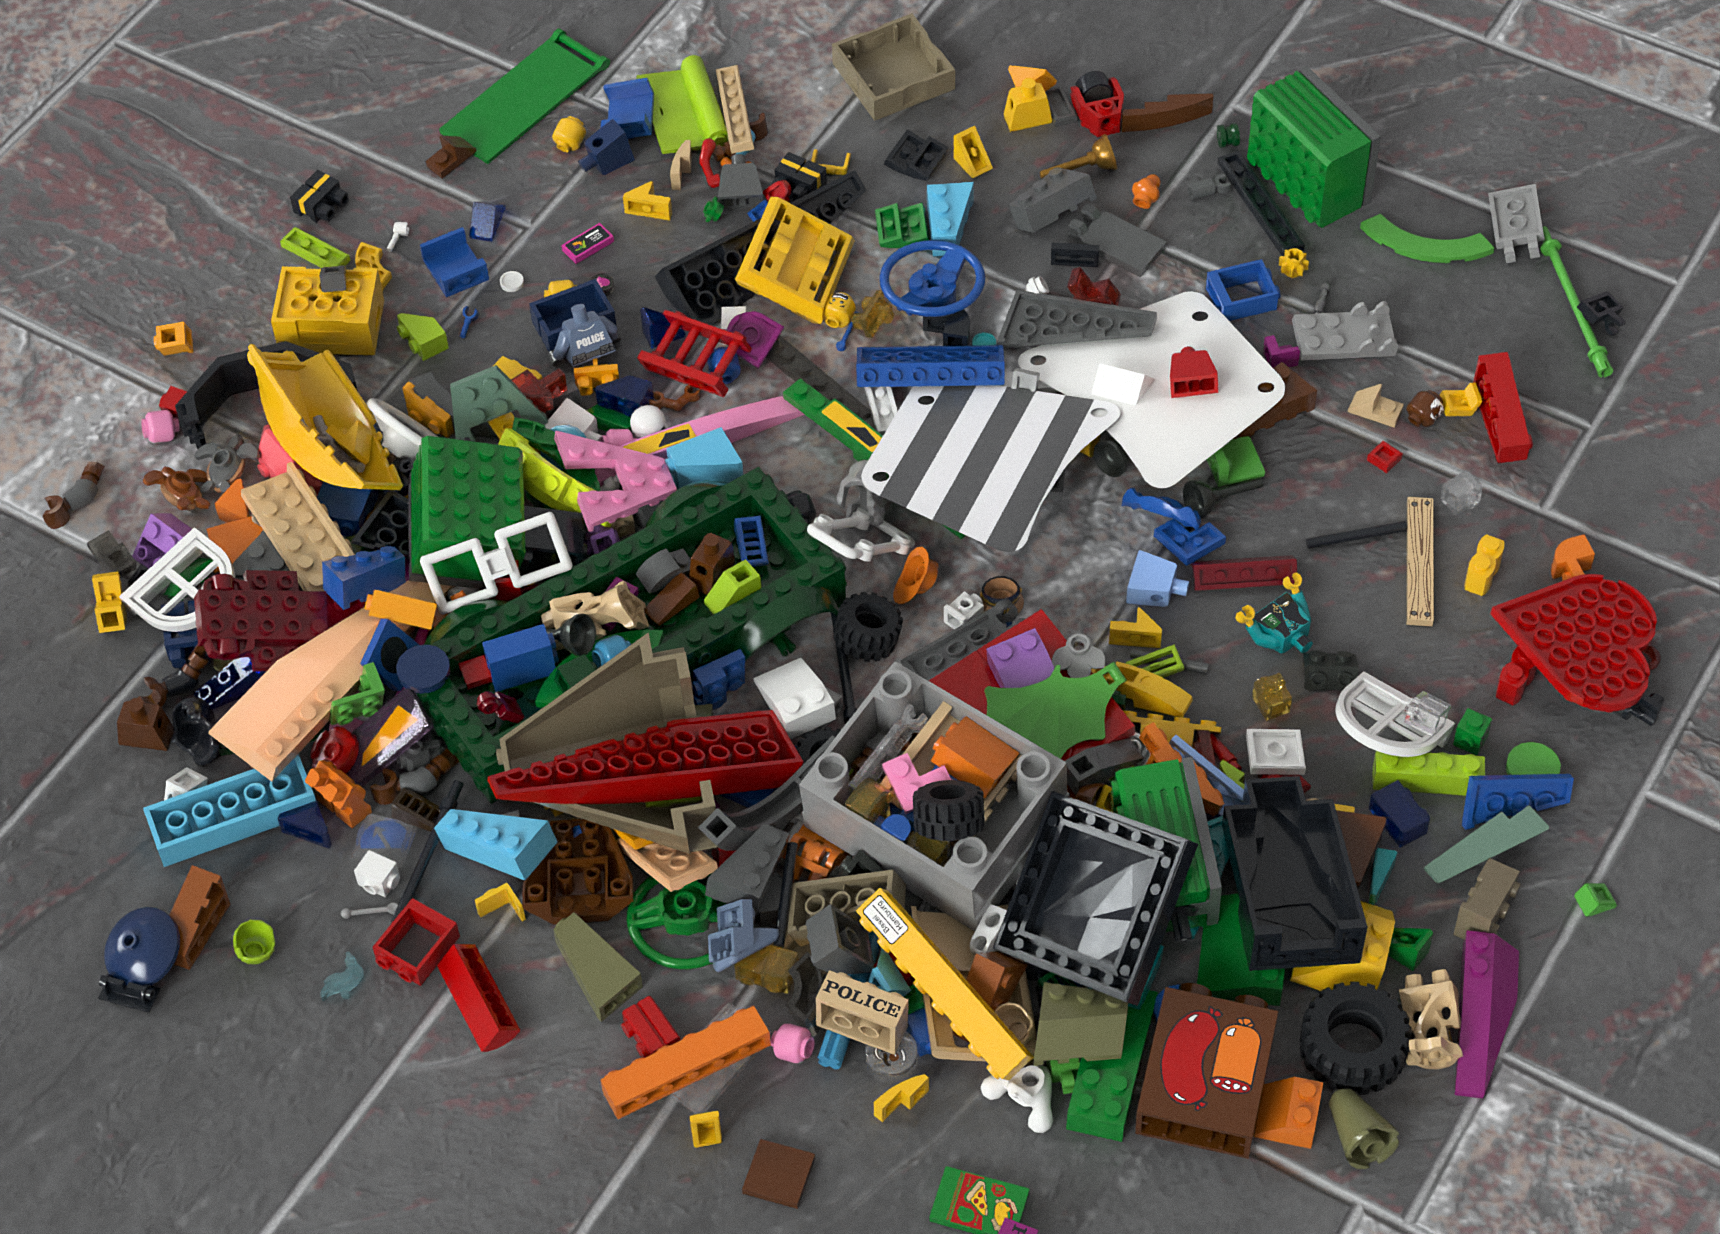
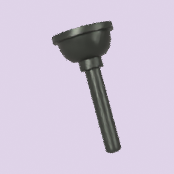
(1111, 457)
(1203, 497)
(576, 634)

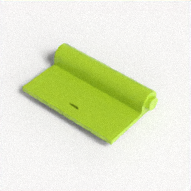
(687, 107)

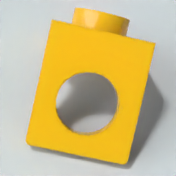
(498, 897)

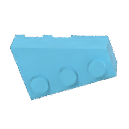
(948, 211)

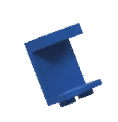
(631, 106)
(453, 262)

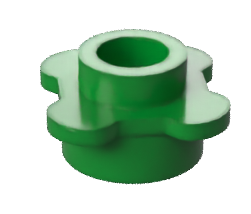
(713, 210)

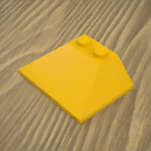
(1373, 960)

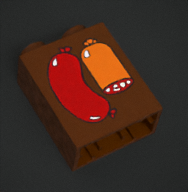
(1206, 1070)

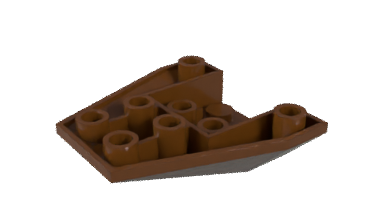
(579, 876)

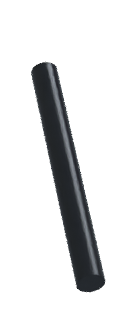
(1356, 534)
(786, 891)

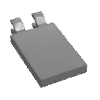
(1516, 220)

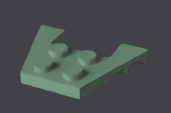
(488, 397)

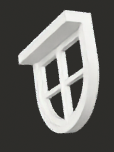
(167, 571)
(1391, 704)

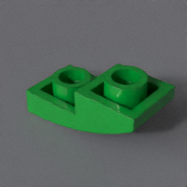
(188, 574)

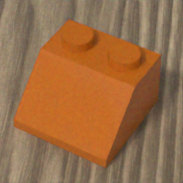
(1289, 1111)

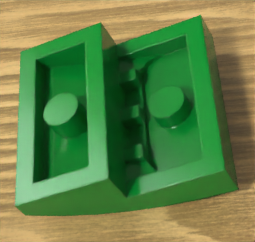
(901, 226)

